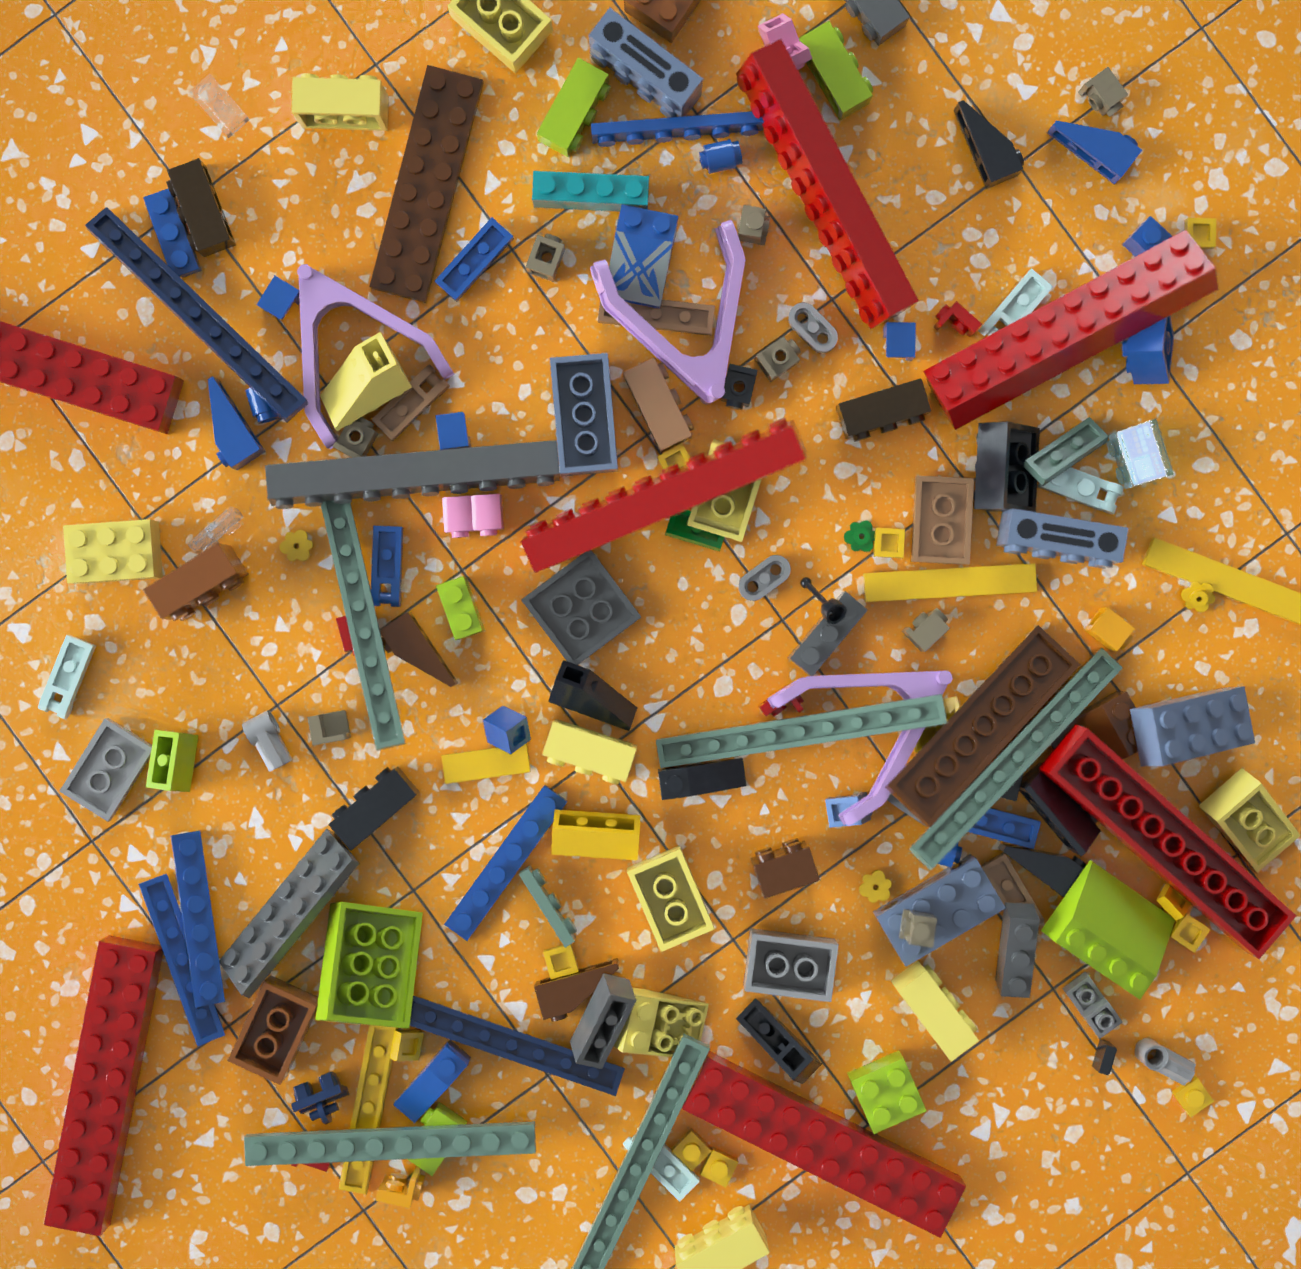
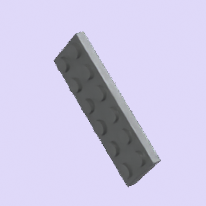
(288, 913)

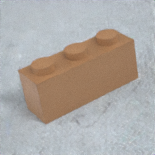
(658, 404)

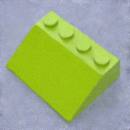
(1111, 929)
(369, 965)

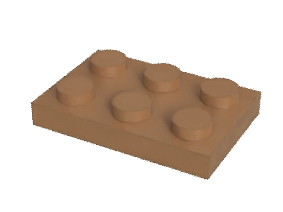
(942, 520)

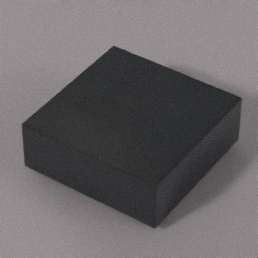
(1104, 1057)

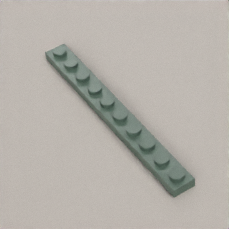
(363, 625)
(802, 731)
(1015, 759)
(390, 1143)
(642, 1154)

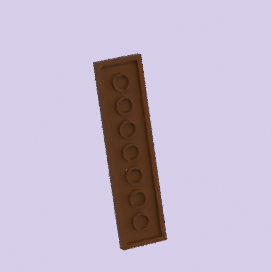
(426, 184)
(982, 726)

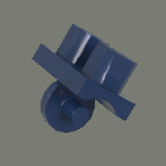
(308, 1101)

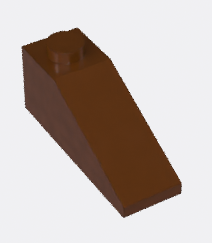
(412, 645)
(567, 992)

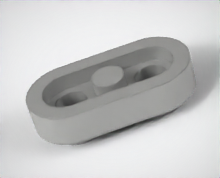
(813, 327)
(764, 578)

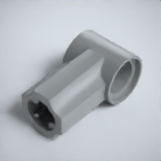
(264, 734)
(1165, 1061)

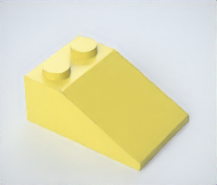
(727, 513)
(1250, 819)

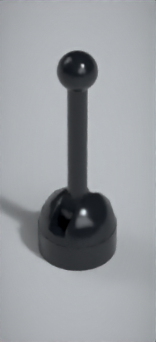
(833, 605)

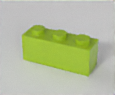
(836, 70)
(574, 108)

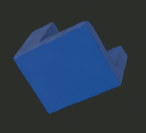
(278, 298)
(900, 339)
(452, 431)
(506, 729)

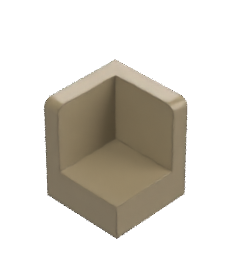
(329, 727)

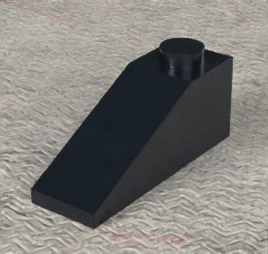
(990, 149)
(701, 778)
(1051, 868)
(779, 1042)

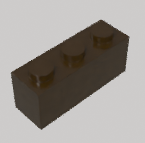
(200, 208)
(883, 410)

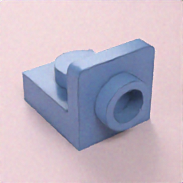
(836, 805)

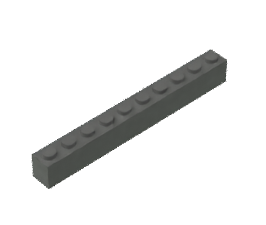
(412, 473)

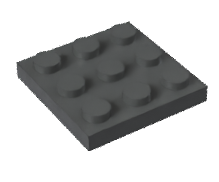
(581, 608)

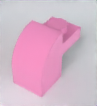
(783, 28)

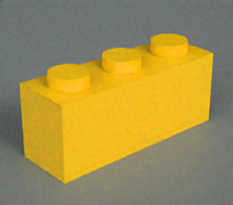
(595, 834)

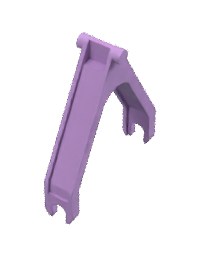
(317, 297)
(702, 374)
(908, 686)

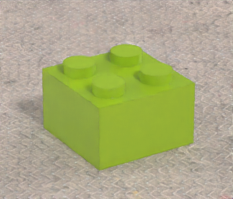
(886, 1092)

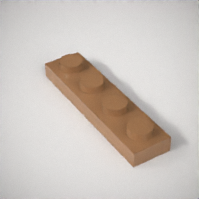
(671, 316)

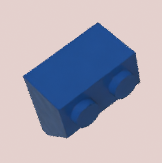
(1150, 353)

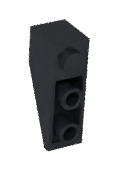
(589, 695)

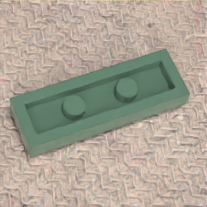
(1065, 451)
(549, 905)

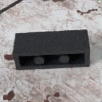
(373, 807)

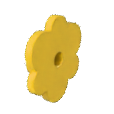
(288, 546)
(1197, 590)
(881, 892)

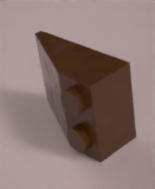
(1110, 722)

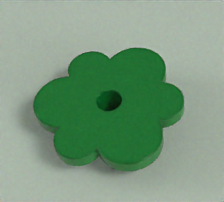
(852, 536)

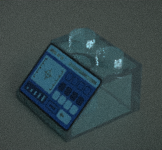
(1139, 454)

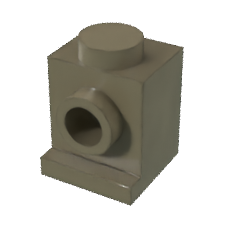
(1104, 93)
(753, 225)
(542, 245)
(771, 366)
(361, 447)
(927, 629)
(918, 928)

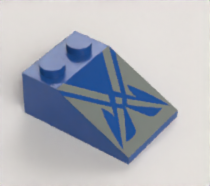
(642, 254)

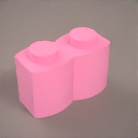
(473, 513)

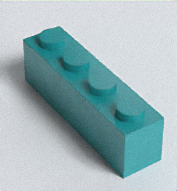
(589, 191)

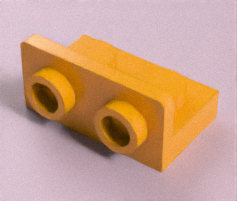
(400, 1191)

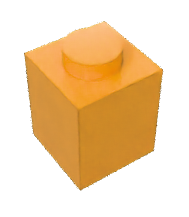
(1110, 629)

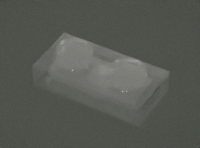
(219, 105)
(225, 523)

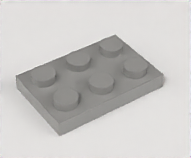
(107, 769)

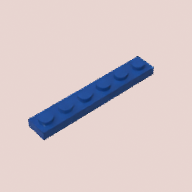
(667, 128)
(505, 863)
(197, 918)
(170, 933)

